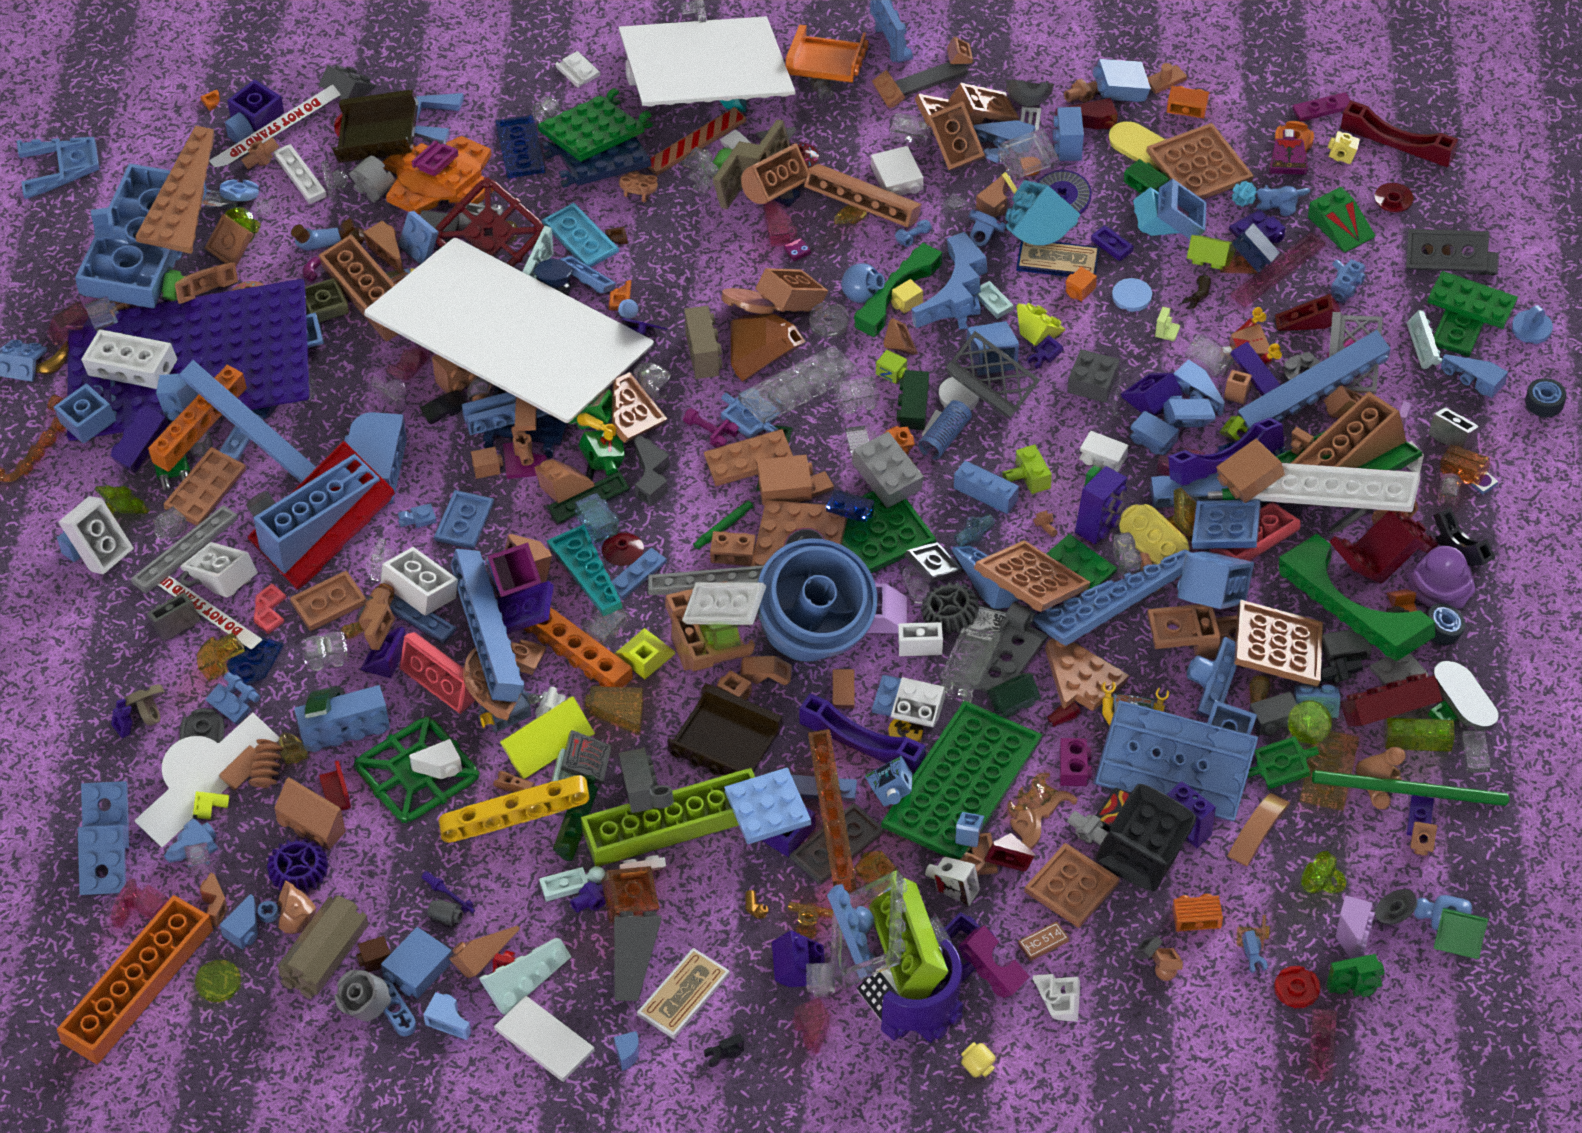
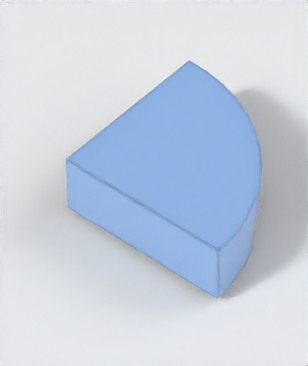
(992, 154)

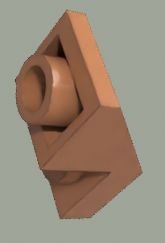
(760, 667)
(213, 894)

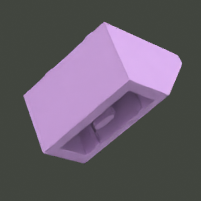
(890, 610)
(1354, 926)

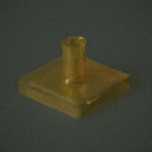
(1183, 512)

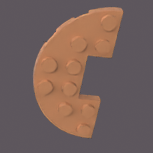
(527, 659)

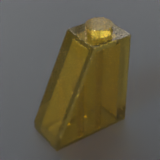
(617, 706)

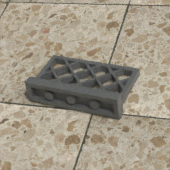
(979, 388)

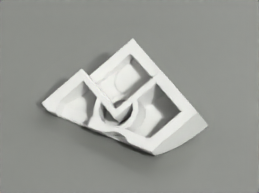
(1061, 1006)

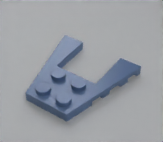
(443, 102)
(75, 160)

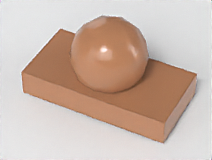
(1167, 963)

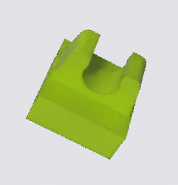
(1232, 426)

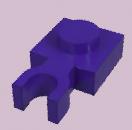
(1046, 350)
(121, 719)

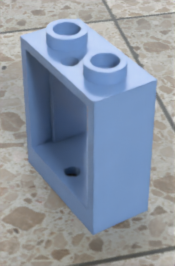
(1175, 194)

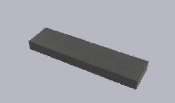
(931, 77)

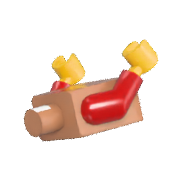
(1253, 333)

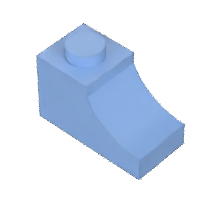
(444, 1017)

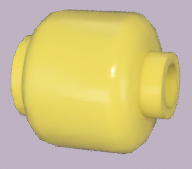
(978, 1060)

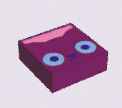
(797, 249)

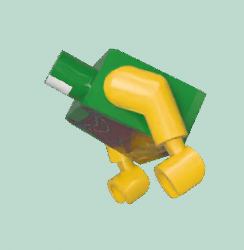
(597, 415)

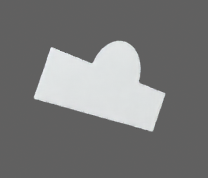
(195, 766)

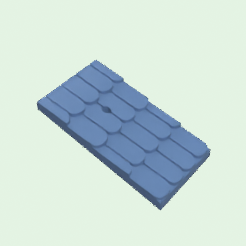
(1186, 750)

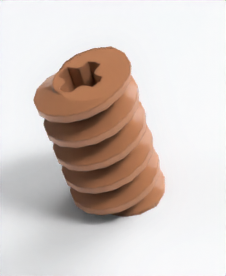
(265, 763)

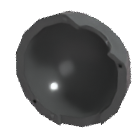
(1029, 93)

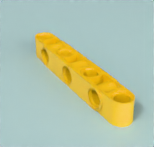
(513, 809)

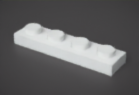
(300, 174)

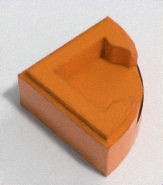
(211, 99)

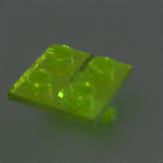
(121, 500)

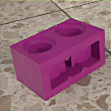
(1074, 762)

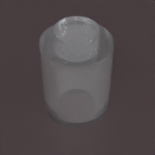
(1449, 489)

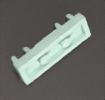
(1423, 340)

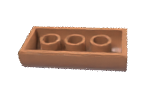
(774, 175)

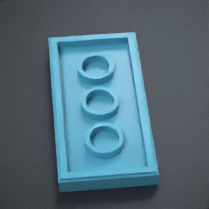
(580, 235)

